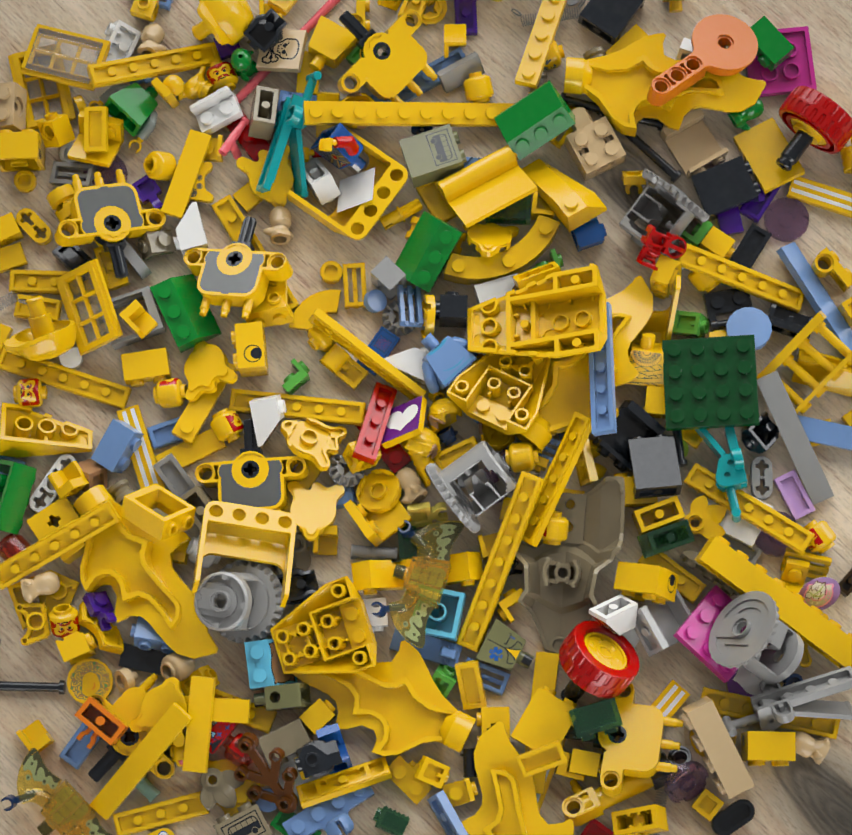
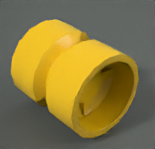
(60, 200)

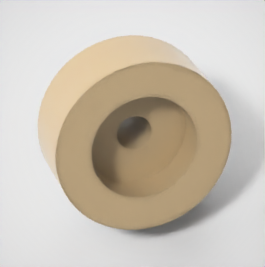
(125, 679)

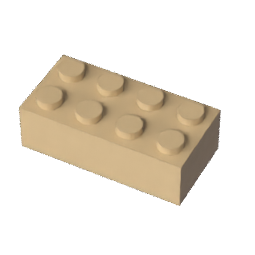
(719, 750)

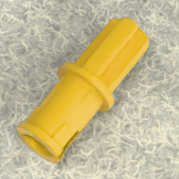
(400, 214)

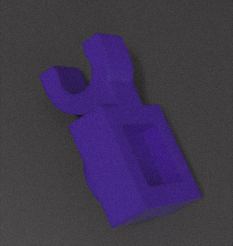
(148, 191)
(100, 606)

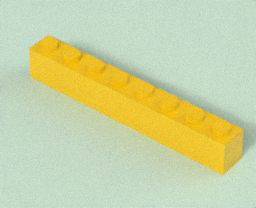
(743, 576)

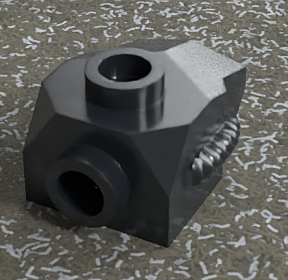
(265, 31)
(761, 437)
(302, 585)
(317, 758)

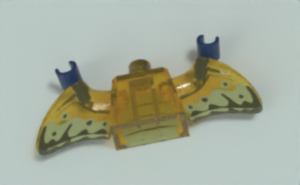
(423, 579)
(60, 805)

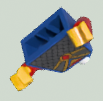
(338, 148)

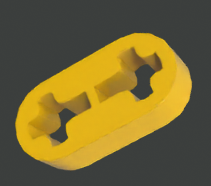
(38, 223)

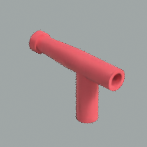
(230, 143)

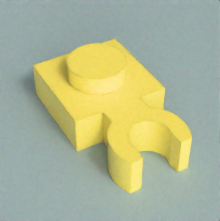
(423, 514)

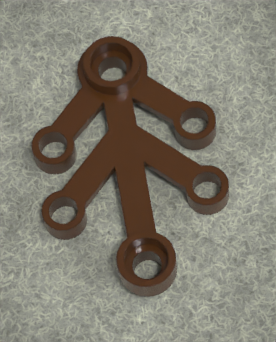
(267, 775)

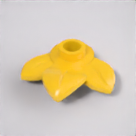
(708, 517)

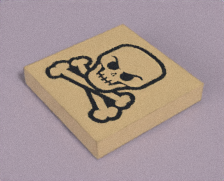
(286, 55)

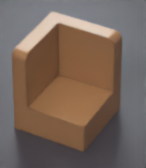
(94, 472)

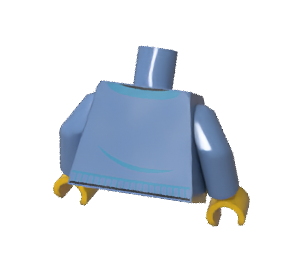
(445, 362)

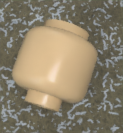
(177, 666)

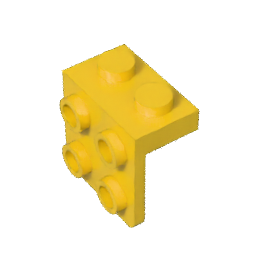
(274, 308)

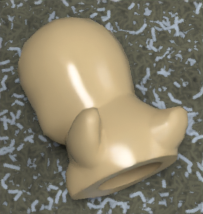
(151, 39)
(280, 223)
(411, 486)
(42, 584)
(809, 747)

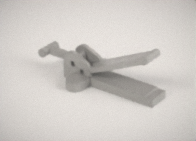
(781, 704)

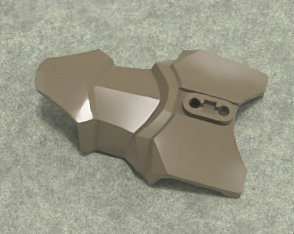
(564, 576)

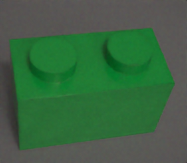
(772, 45)

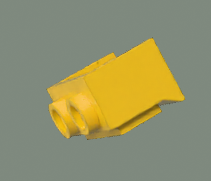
(663, 279)
(77, 647)

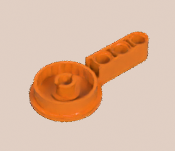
(708, 55)

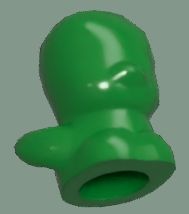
(243, 63)
(740, 118)

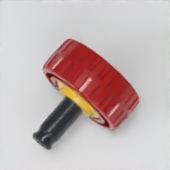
(815, 122)
(597, 662)

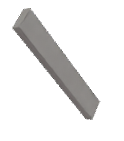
(795, 437)

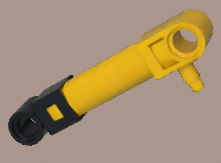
(594, 801)

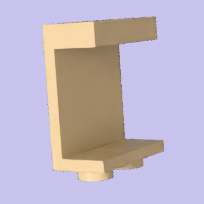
(693, 144)

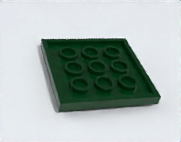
(710, 382)

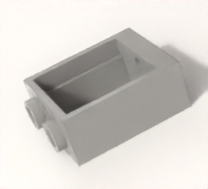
(141, 294)

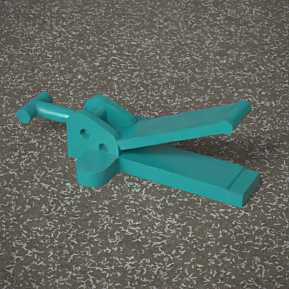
(289, 125)
(730, 468)

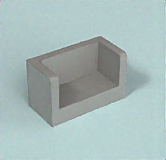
(387, 277)

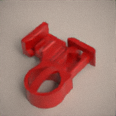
(655, 245)

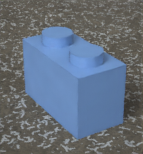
(117, 446)

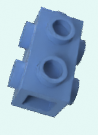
(147, 638)

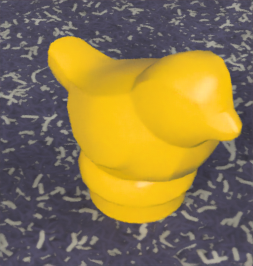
(197, 87)

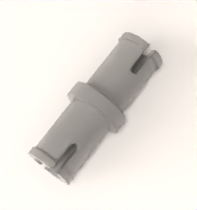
(373, 553)

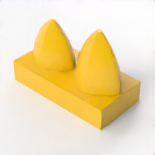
(587, 469)

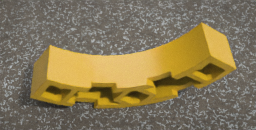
(516, 259)
(378, 574)

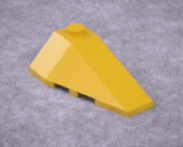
(566, 197)
(33, 434)

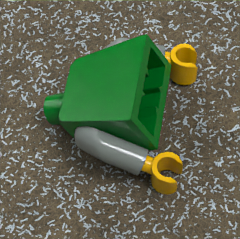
(134, 107)

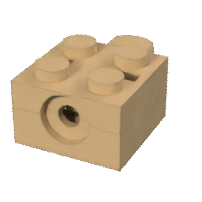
(12, 106)
(596, 144)

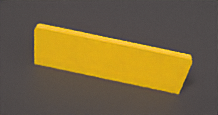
(841, 386)

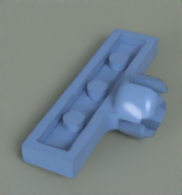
(328, 815)

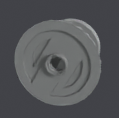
(653, 212)
(479, 485)
(240, 601)
(761, 640)

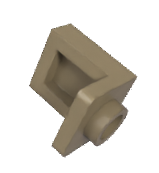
(156, 243)

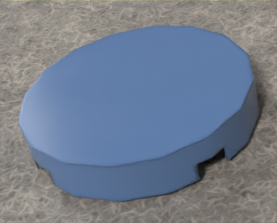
(750, 322)

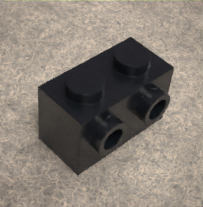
(452, 310)

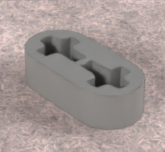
(136, 262)
(767, 477)

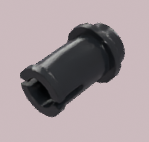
(468, 763)

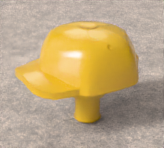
(223, 19)
(44, 337)

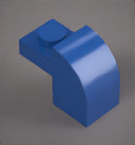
(330, 733)

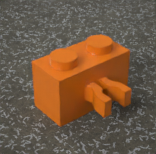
(100, 721)

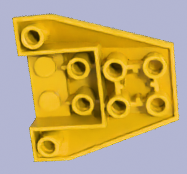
(502, 391)
(327, 633)

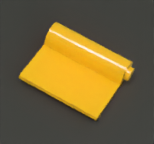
(486, 186)

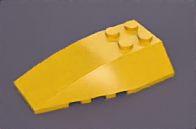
(544, 319)

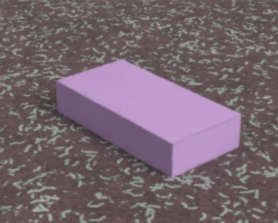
(794, 495)

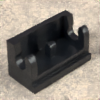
(787, 321)

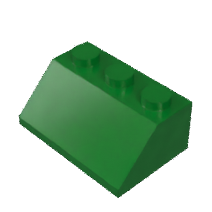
(535, 120)
(428, 251)
(180, 307)
(14, 494)

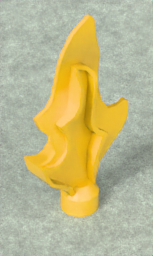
(623, 79)
(568, 377)
(143, 579)
(395, 702)
(507, 798)

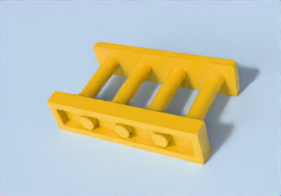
(802, 342)

